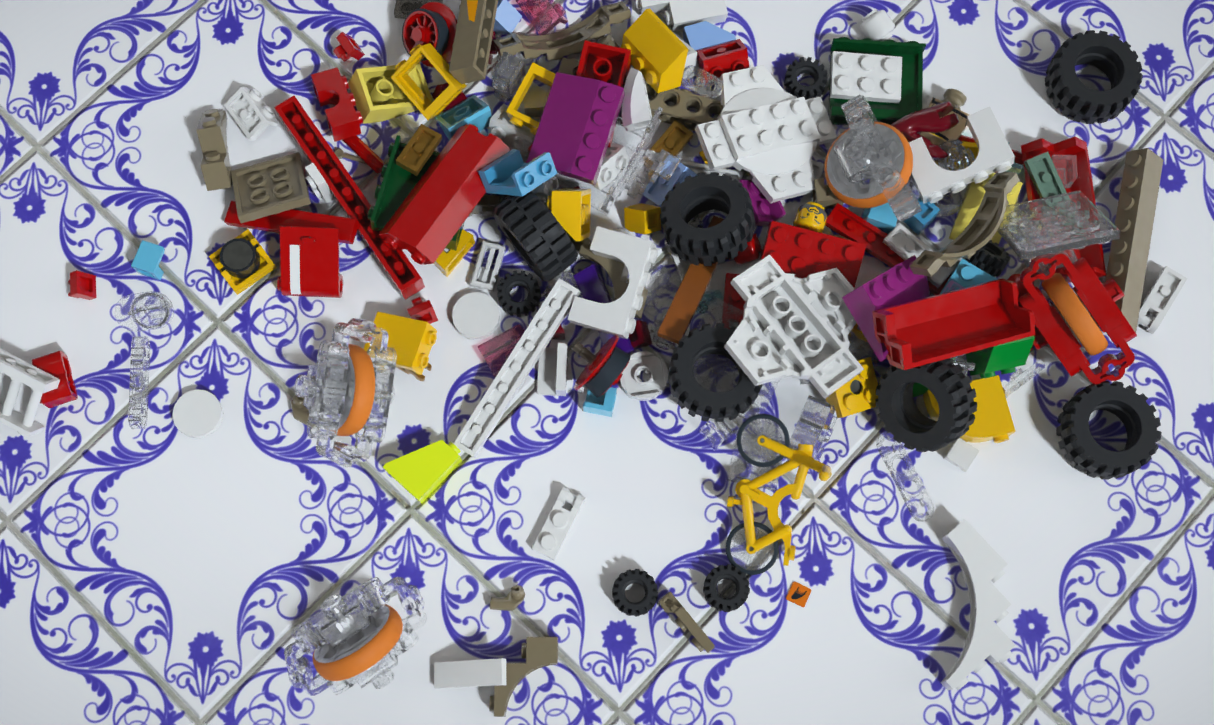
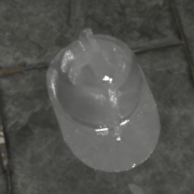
(144, 311)

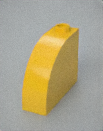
(992, 414)

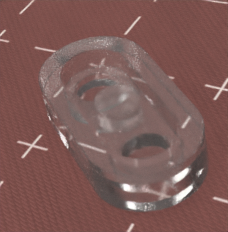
(703, 82)

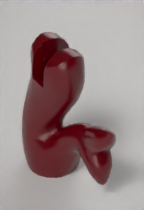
(928, 121)

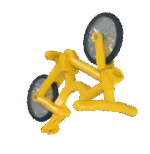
(763, 443)

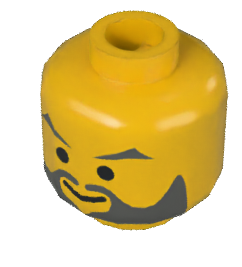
(811, 217)

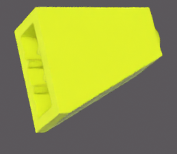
(424, 468)

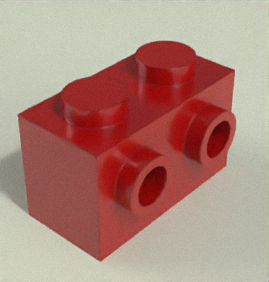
(723, 58)

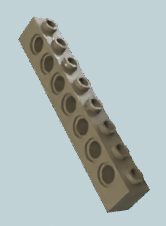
(682, 98)

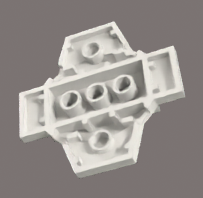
(766, 133)
(794, 327)

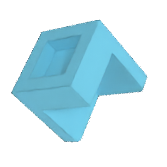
(148, 259)
(600, 405)

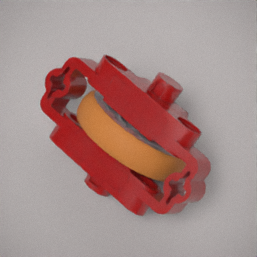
(1095, 300)

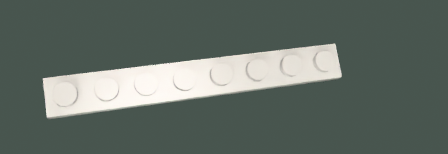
(516, 368)

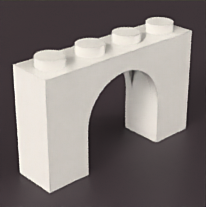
(993, 156)
(619, 315)

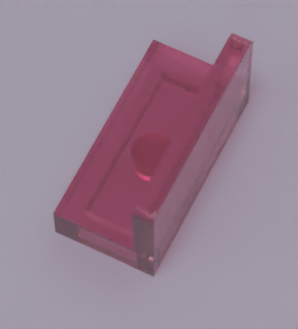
(500, 347)

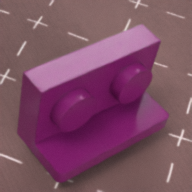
(762, 208)

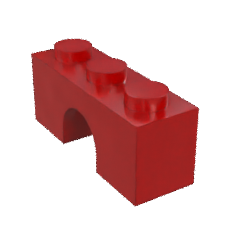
(332, 89)

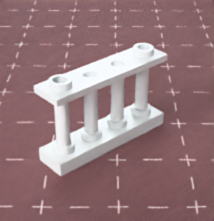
(40, 383)

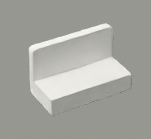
(553, 371)

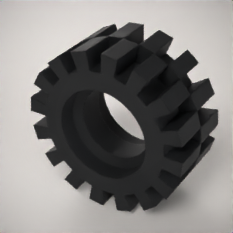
(805, 67)
(990, 258)
(512, 281)
(737, 577)
(627, 578)

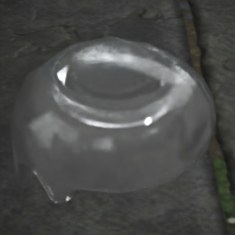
(949, 204)

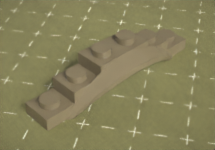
(566, 41)
(977, 233)

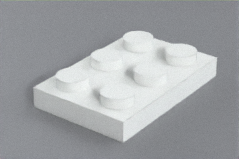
(866, 74)

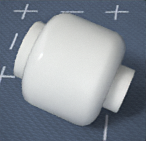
(877, 25)

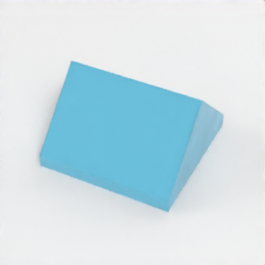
(469, 111)

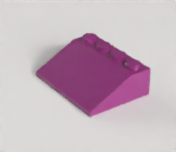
(578, 125)
(886, 290)

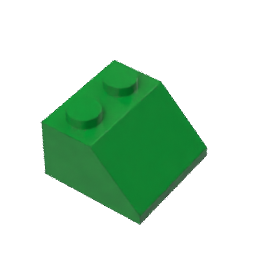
(1000, 357)

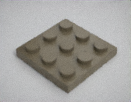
(270, 187)

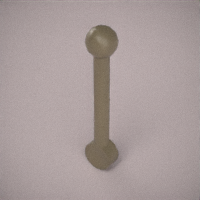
(340, 154)

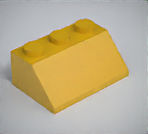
(655, 52)
(572, 210)

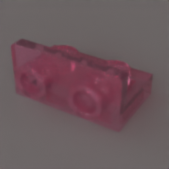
(543, 14)

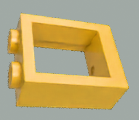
(414, 93)
(517, 118)

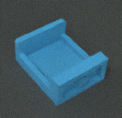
(514, 177)

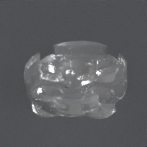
(956, 153)

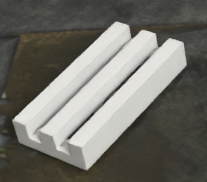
(483, 285)

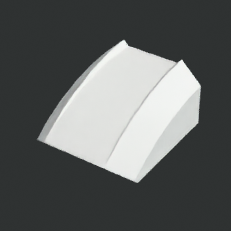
(635, 105)

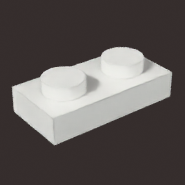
(318, 183)

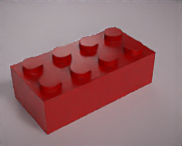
(604, 64)
(810, 252)

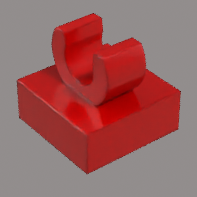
(348, 48)
(82, 285)
(422, 311)

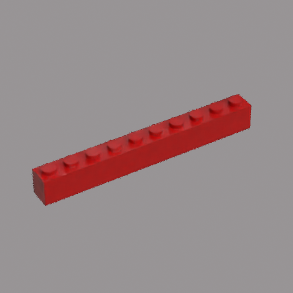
(347, 195)

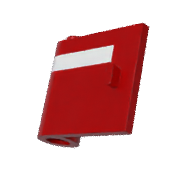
(308, 265)

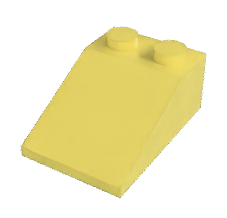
(380, 97)
(971, 202)

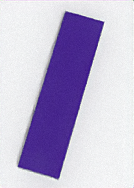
(593, 288)

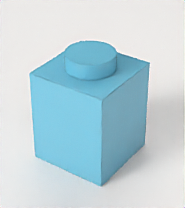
(881, 217)

